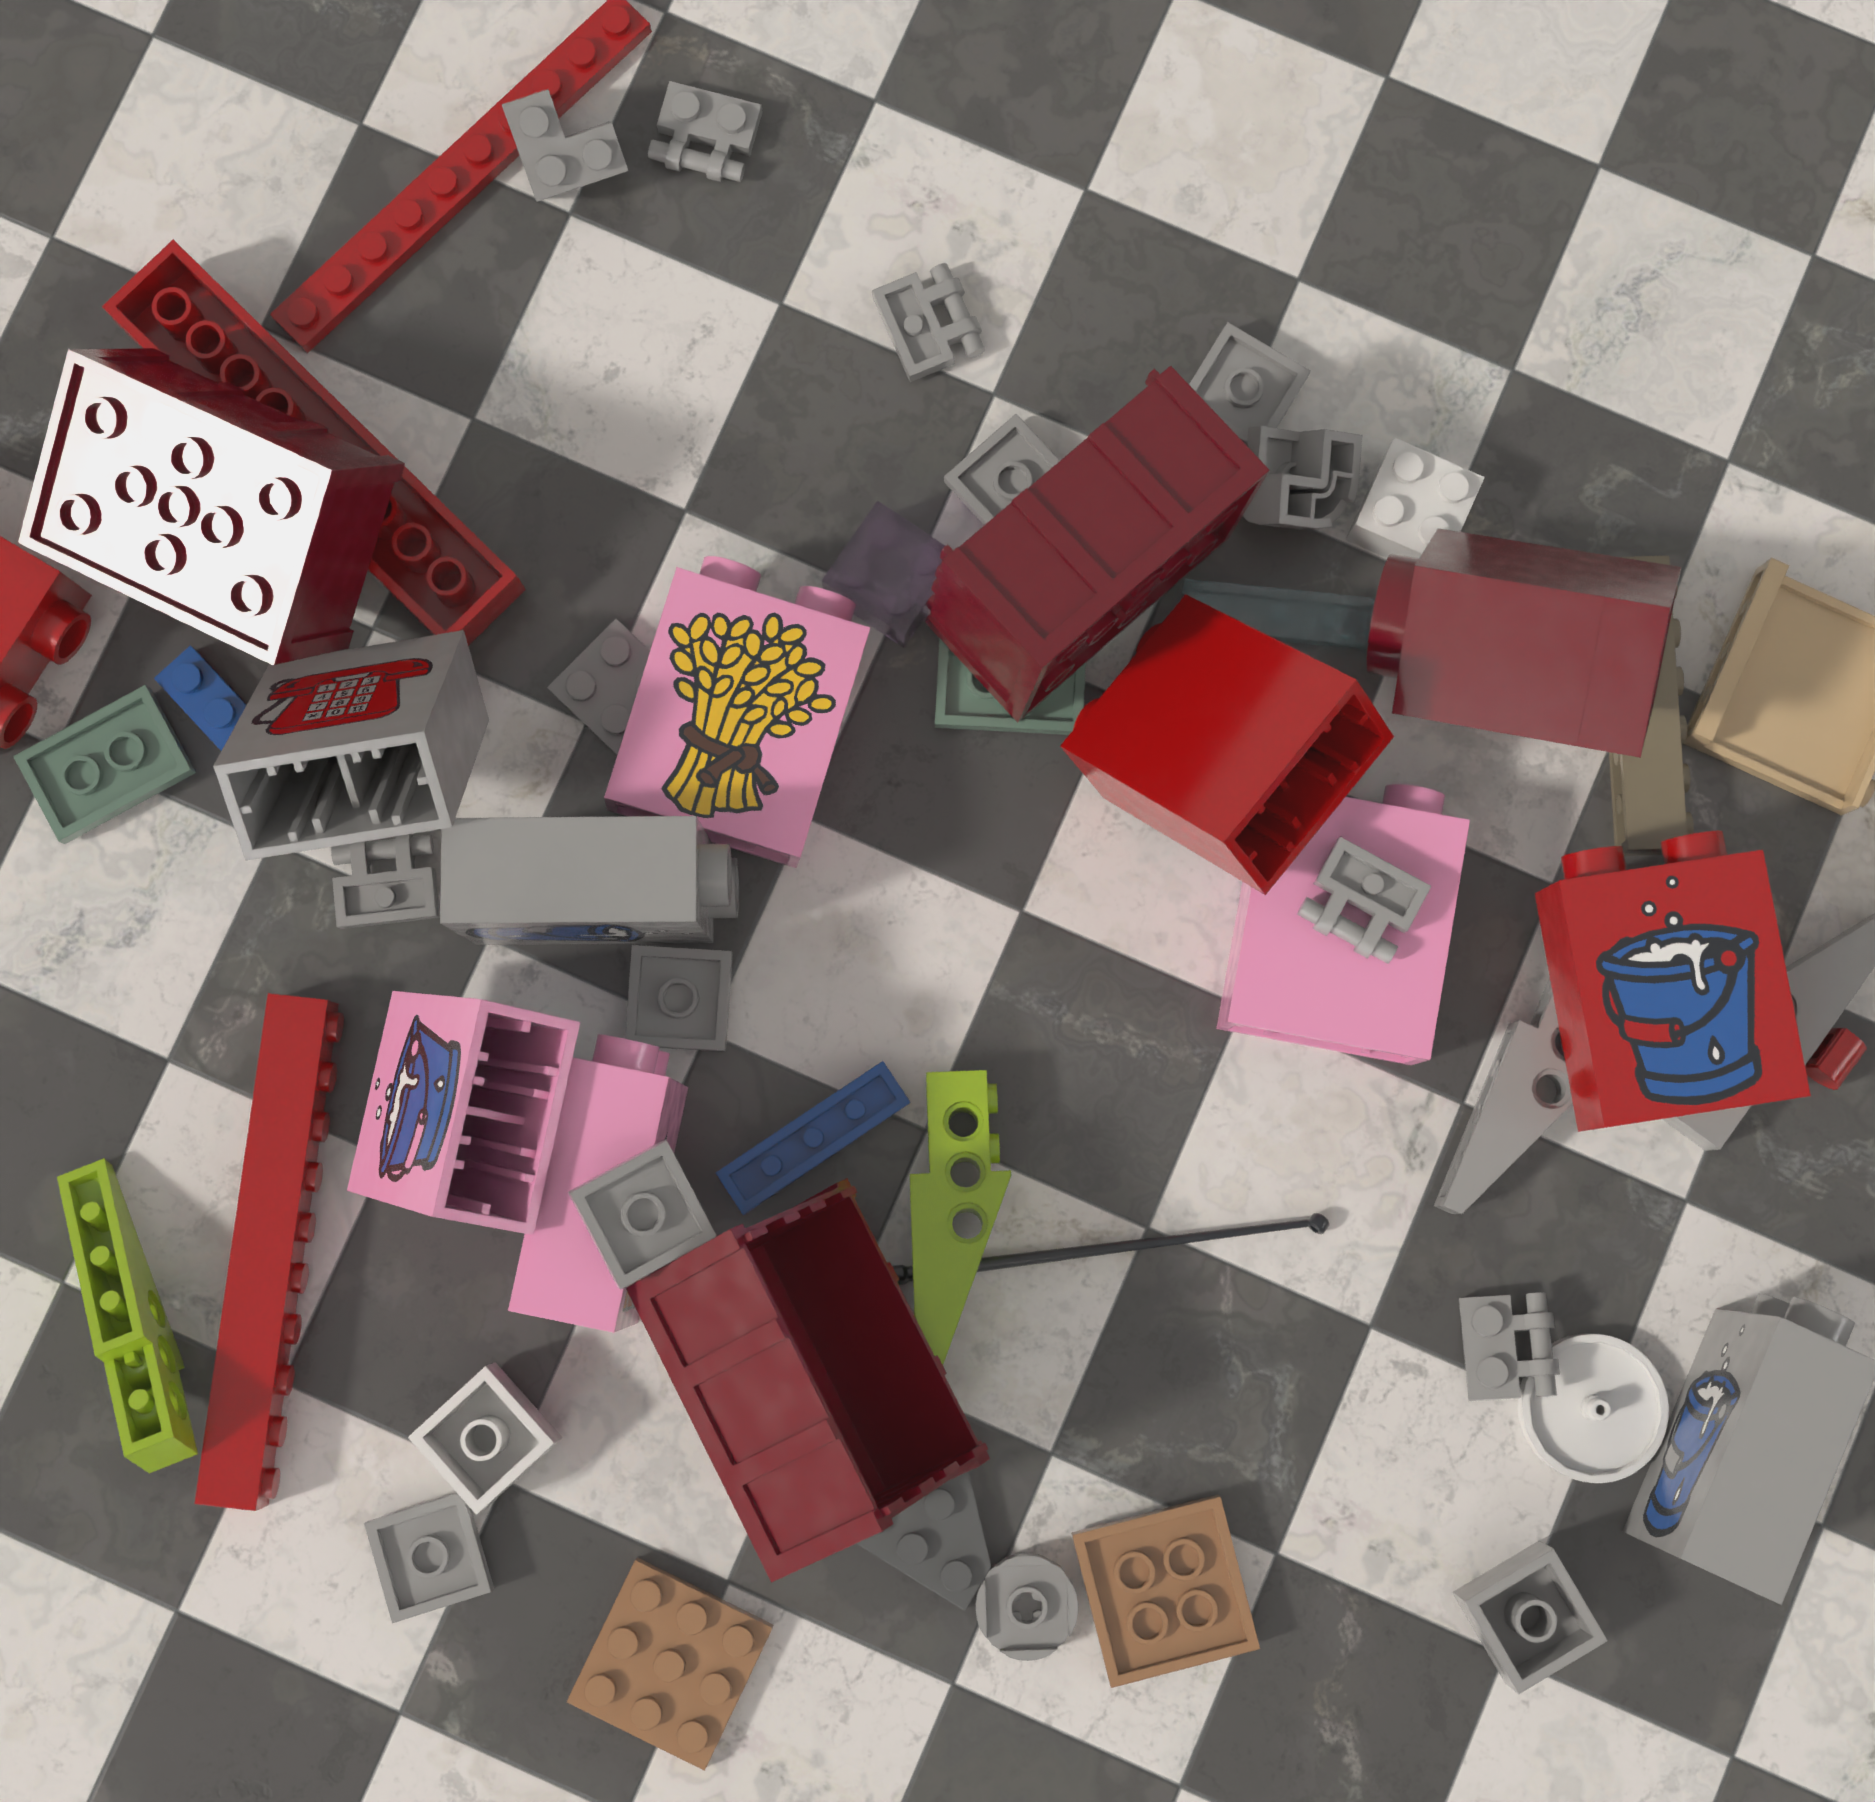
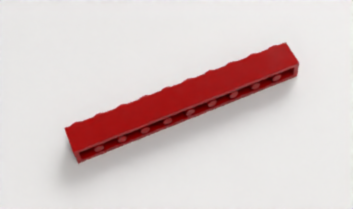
(268, 1253)

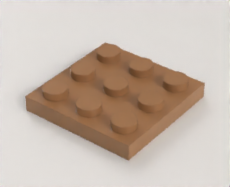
(1165, 1591)
(670, 1663)

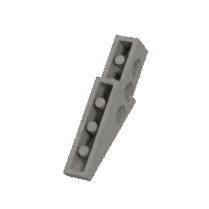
(1820, 992)
(1508, 1109)

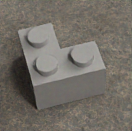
(560, 161)

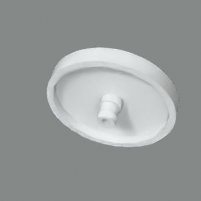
(1605, 1411)

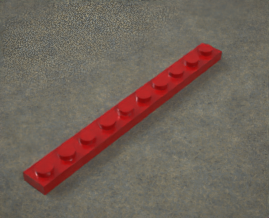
(454, 178)

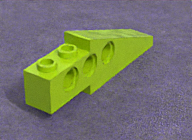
(940, 1258)
(127, 1320)

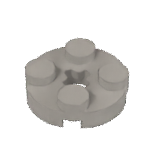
(1048, 1627)

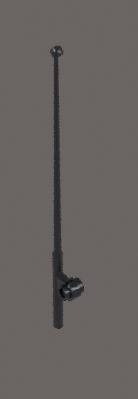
(1317, 1223)

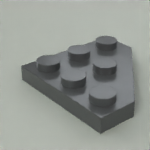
(938, 1542)

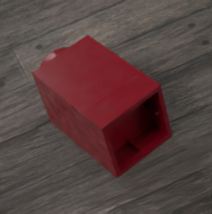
(1524, 639)

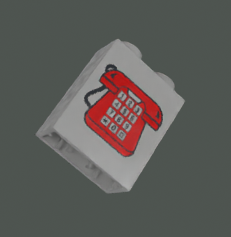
(354, 746)

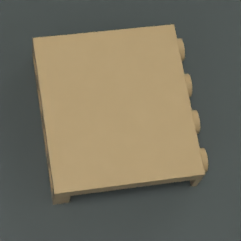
(1794, 693)

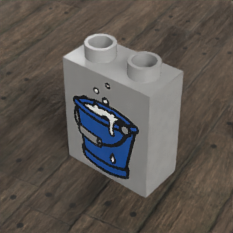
(585, 880)
(1754, 1443)

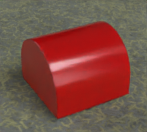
(1835, 1058)

